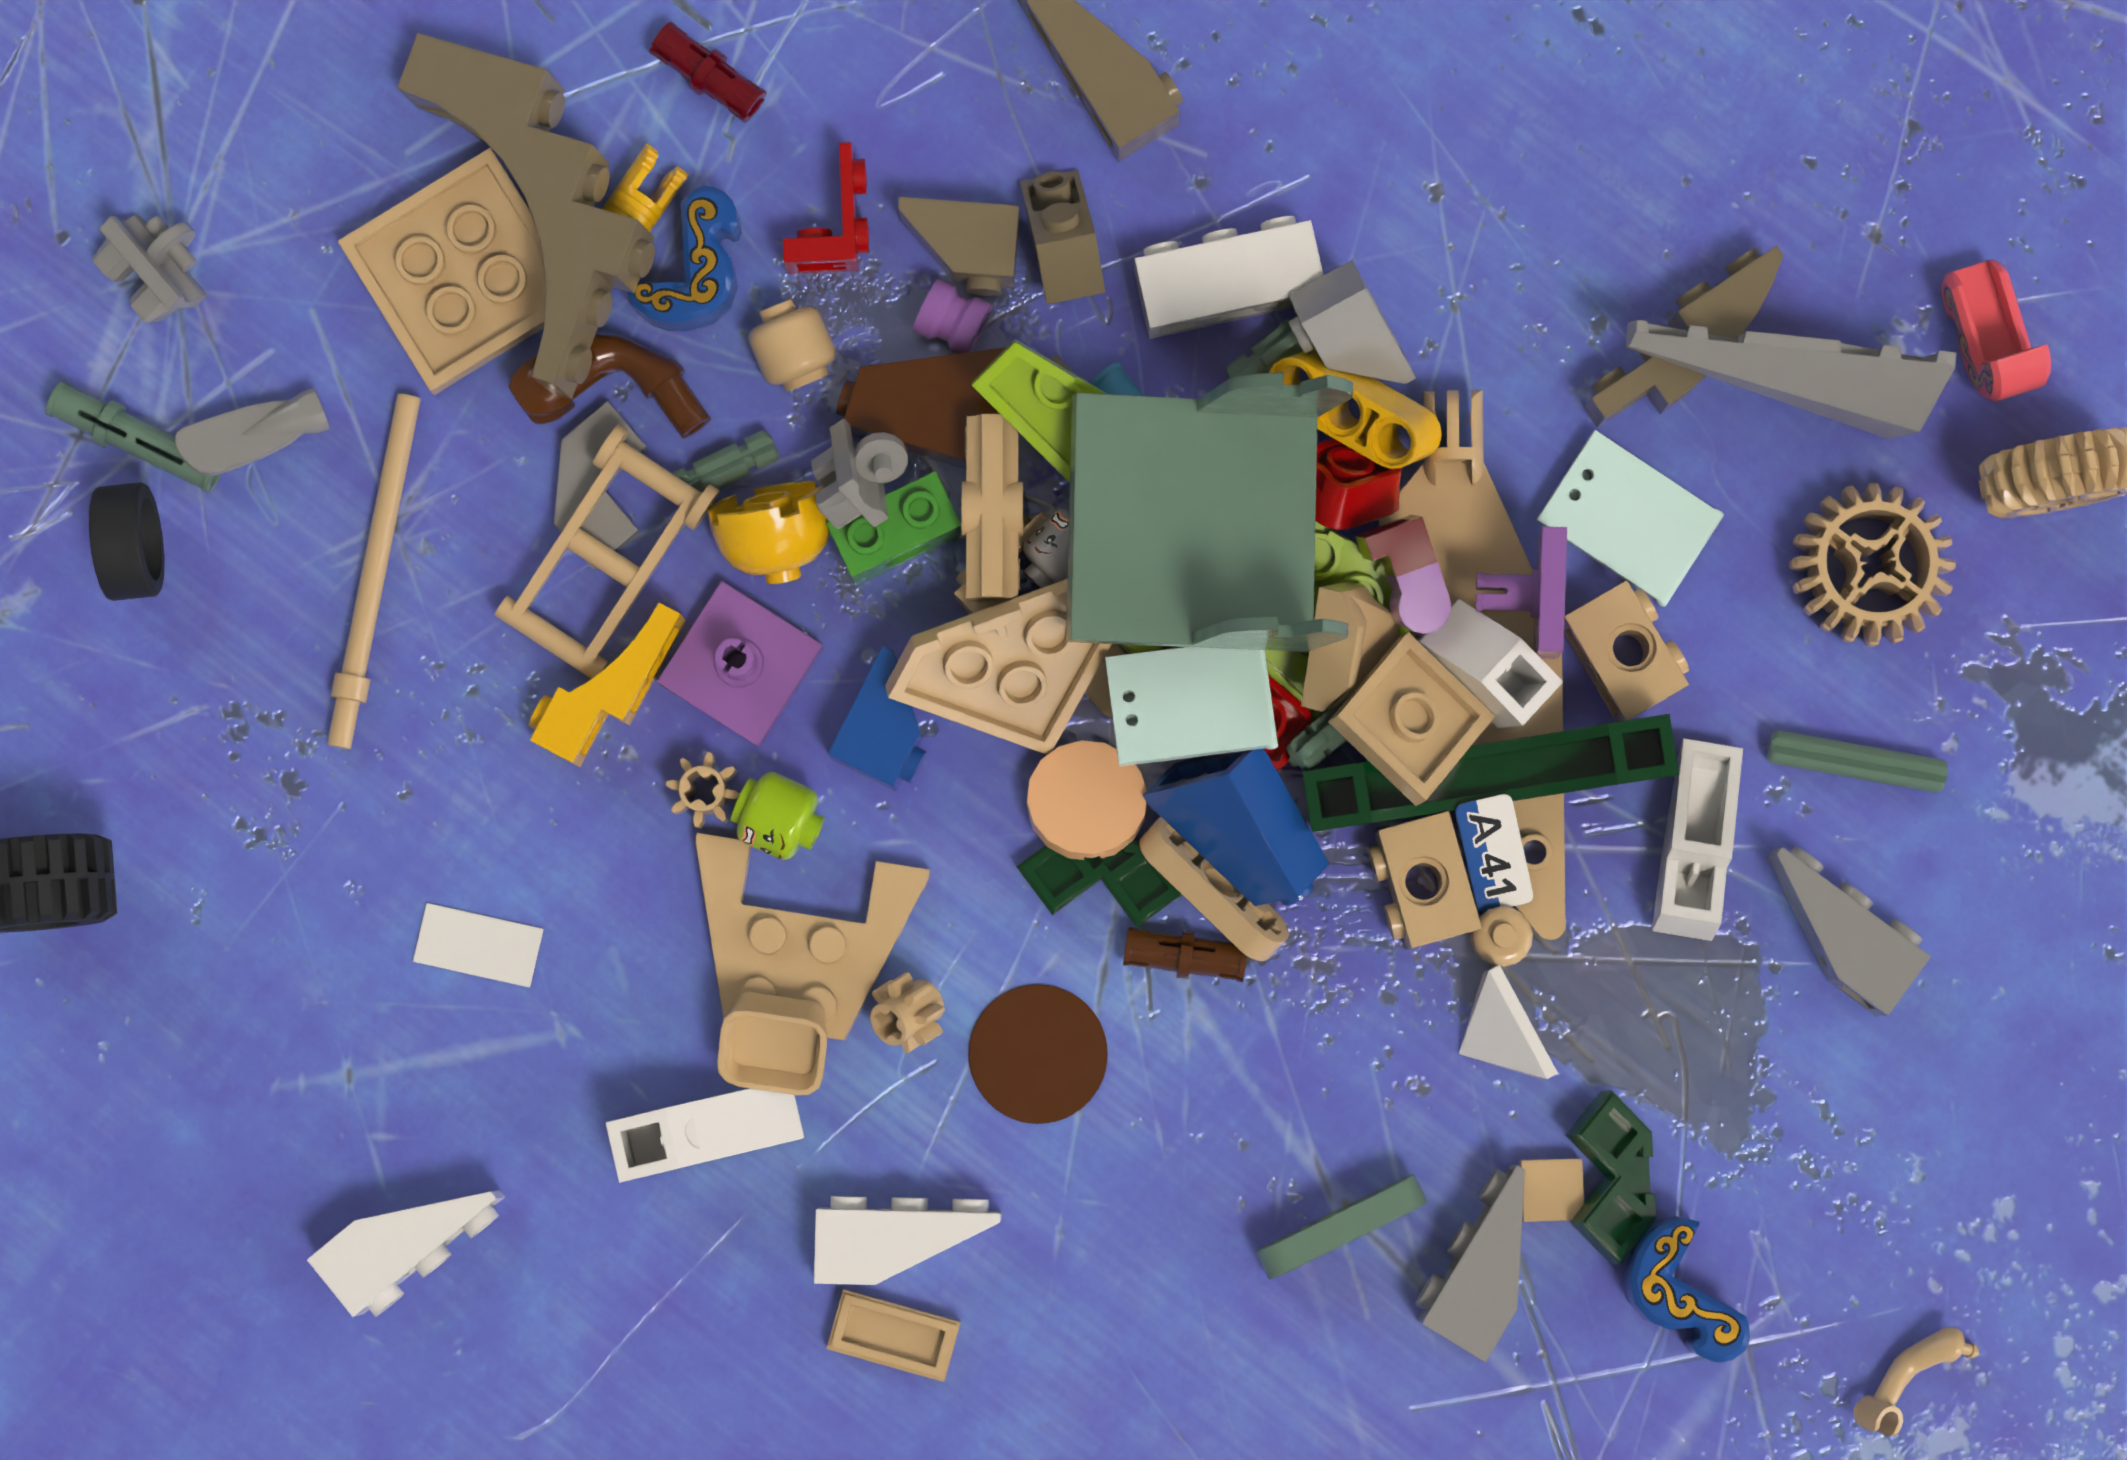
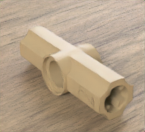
(991, 509)

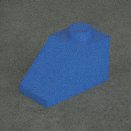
(879, 732)

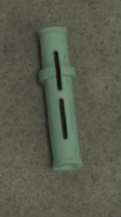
(74, 409)

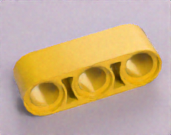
(1380, 415)

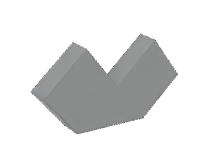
(578, 474)

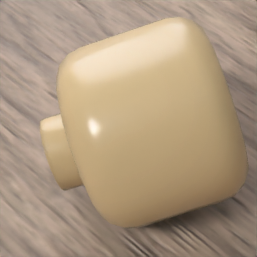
(1503, 937)

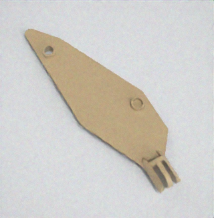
(1474, 536)

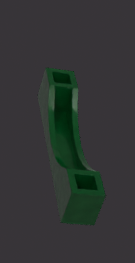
(1515, 767)

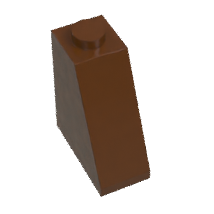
(919, 402)

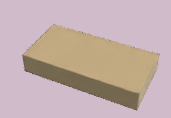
(893, 1335)

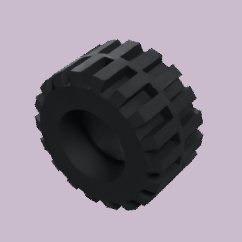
(56, 881)

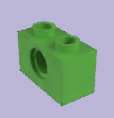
(917, 523)

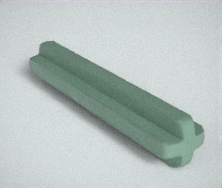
(1857, 761)

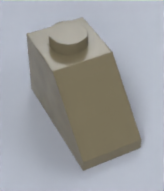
(967, 240)

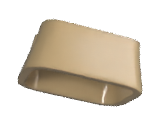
(773, 1044)

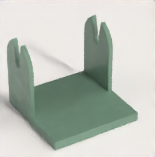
(1198, 517)

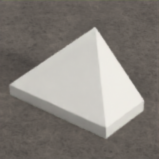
(1501, 1030)

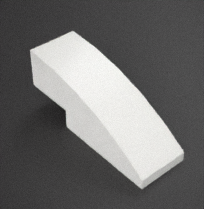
(1698, 840)

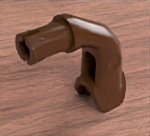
(613, 353)

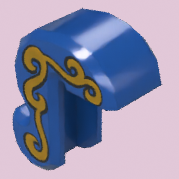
(709, 272)
(1661, 1299)

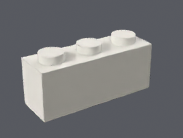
(1225, 276)

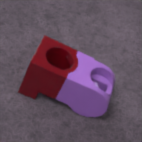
(1418, 588)

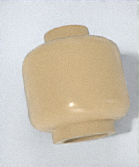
(792, 345)

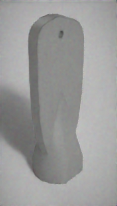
(249, 433)

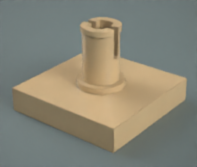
(1411, 719)

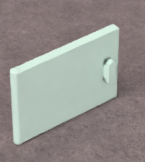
(1630, 518)
(1190, 703)

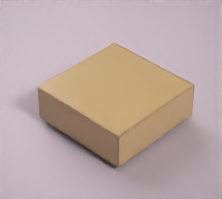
(1552, 1189)

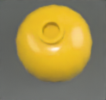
(771, 530)

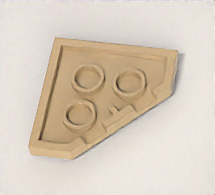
(1001, 669)

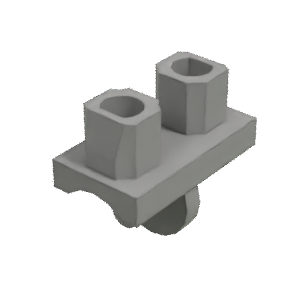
(157, 257)
(856, 475)

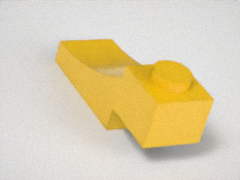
(574, 718)

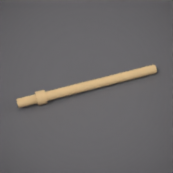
(350, 686)

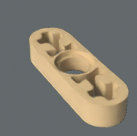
(1251, 928)

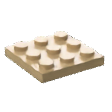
(455, 270)

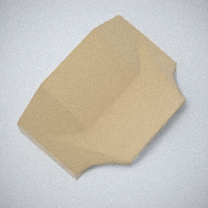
(1341, 666)

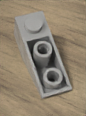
(1852, 945)
(1482, 1282)

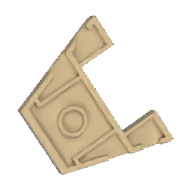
(798, 952)

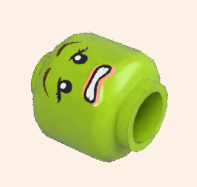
(777, 815)

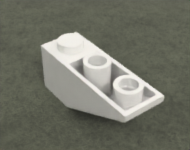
(702, 1131)
(874, 1244)
(383, 1250)

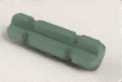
(1266, 352)
(731, 462)
(1315, 742)

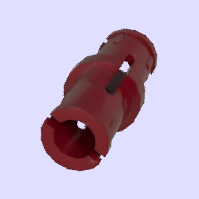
(707, 72)

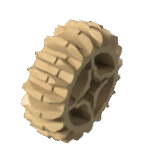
(2055, 474)
(1895, 578)

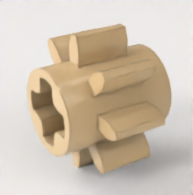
(687, 789)
(907, 1012)

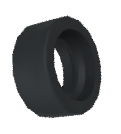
(126, 541)

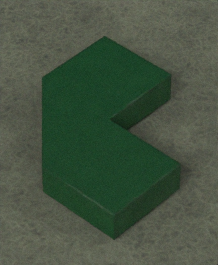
(1127, 876)
(1622, 1203)

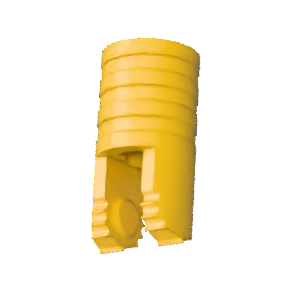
(632, 203)

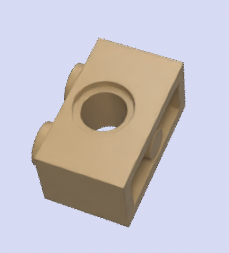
(1625, 688)
(1434, 845)

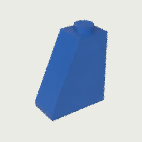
(1241, 823)

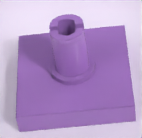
(1538, 593)
(740, 664)

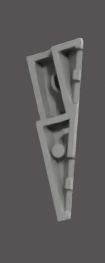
(1840, 381)

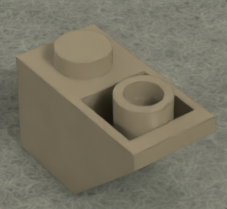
(1062, 236)

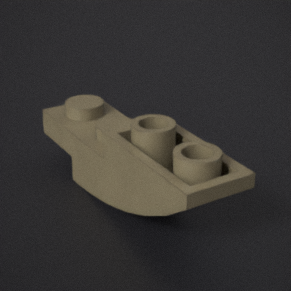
(1723, 310)

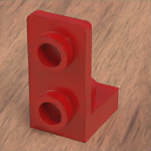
(816, 248)

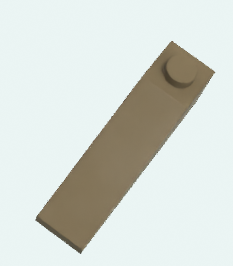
(1107, 75)

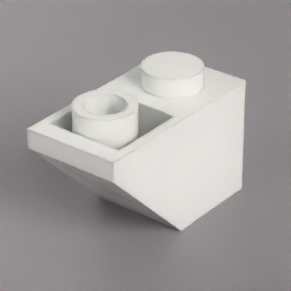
(1492, 664)

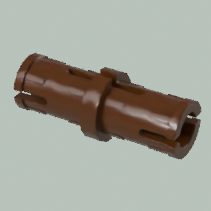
(1184, 954)

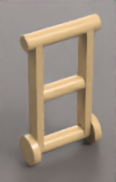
(610, 458)

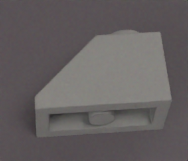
(1347, 327)

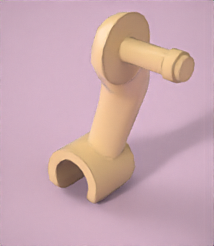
(1879, 1410)

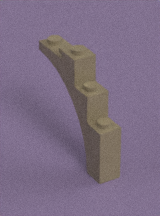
(561, 177)

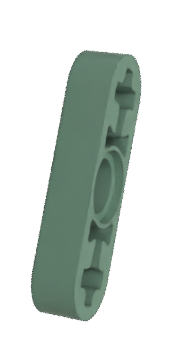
(1341, 1226)

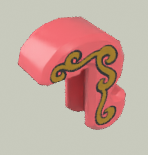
(1993, 332)

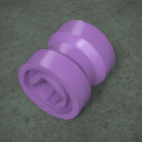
(952, 317)

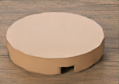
(1085, 801)

